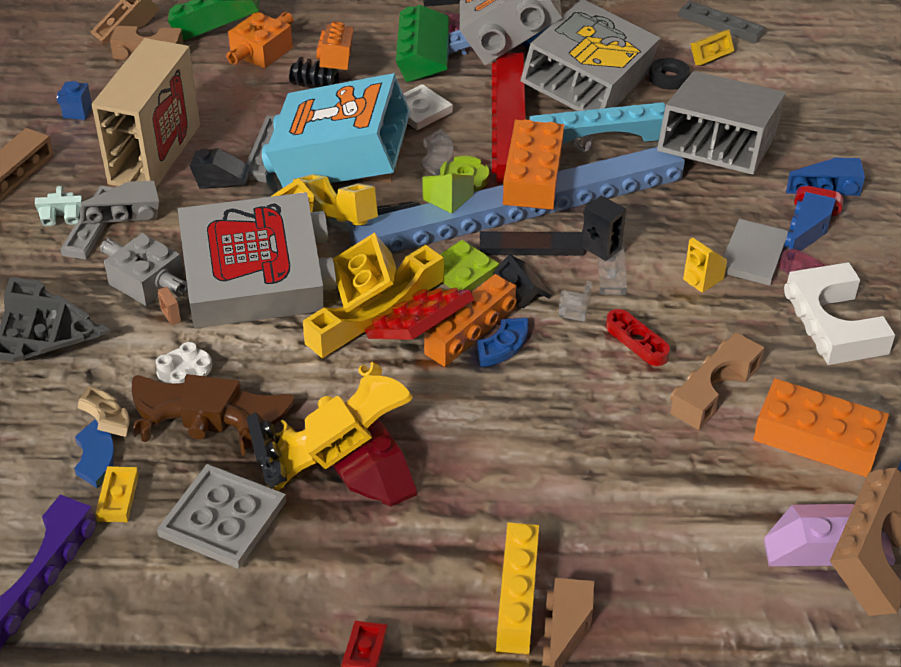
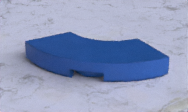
(504, 342)
(96, 455)

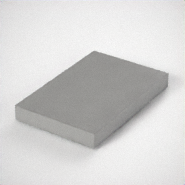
(754, 251)

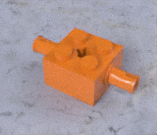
(260, 39)

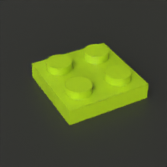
(466, 266)

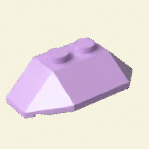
(810, 534)

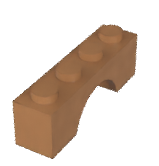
(696, 398)

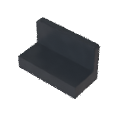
(524, 278)

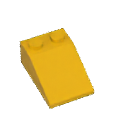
(363, 271)

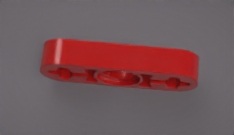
(651, 348)

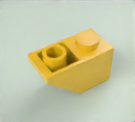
(703, 266)

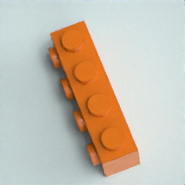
(335, 46)
(464, 327)

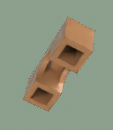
(126, 39)

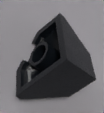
(218, 168)

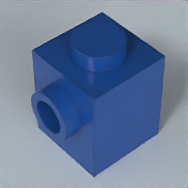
(74, 100)

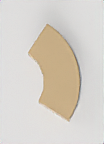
(104, 408)

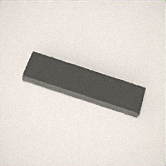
(722, 21)

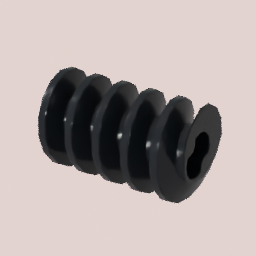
(311, 75)

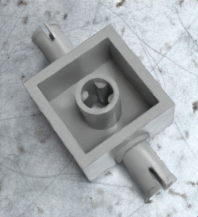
(143, 268)

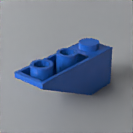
(835, 174)
(812, 220)

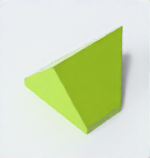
(448, 190)

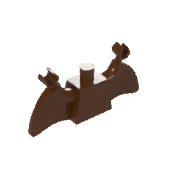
(203, 406)

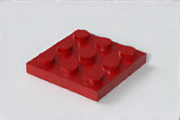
(418, 314)

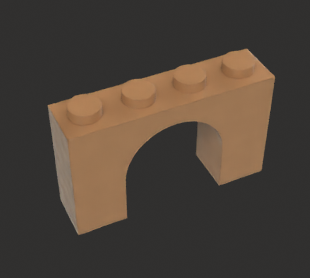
(860, 552)

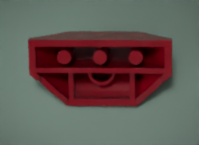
(377, 469)

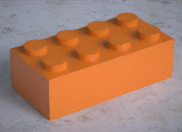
(533, 164)
(820, 427)

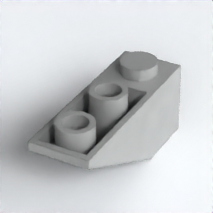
(123, 203)

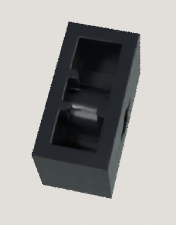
(603, 227)

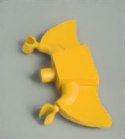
(340, 425)

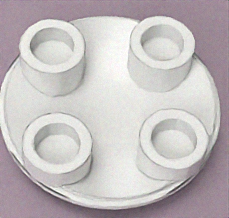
(182, 361)

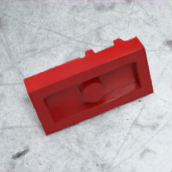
(365, 645)

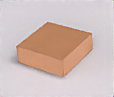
(169, 306)

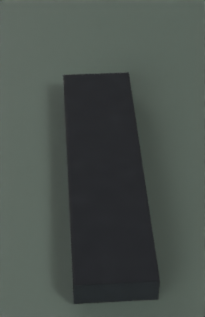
(531, 243)

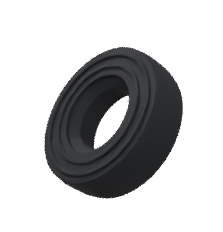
(668, 65)

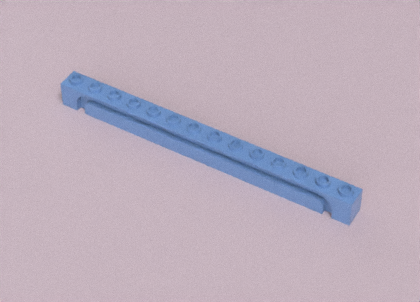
(486, 210)

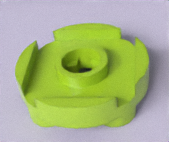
(468, 164)

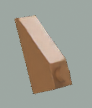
(125, 14)

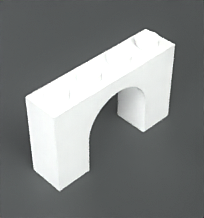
(836, 338)

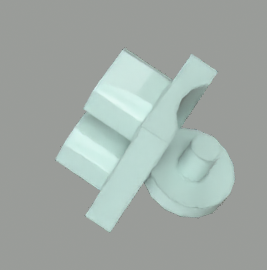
(59, 205)

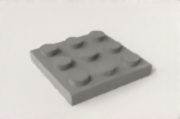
(222, 516)

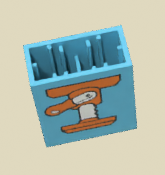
(339, 131)

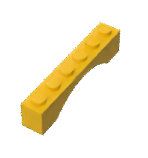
(334, 327)

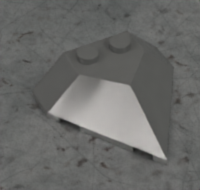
(40, 322)

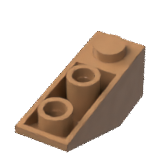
(570, 620)

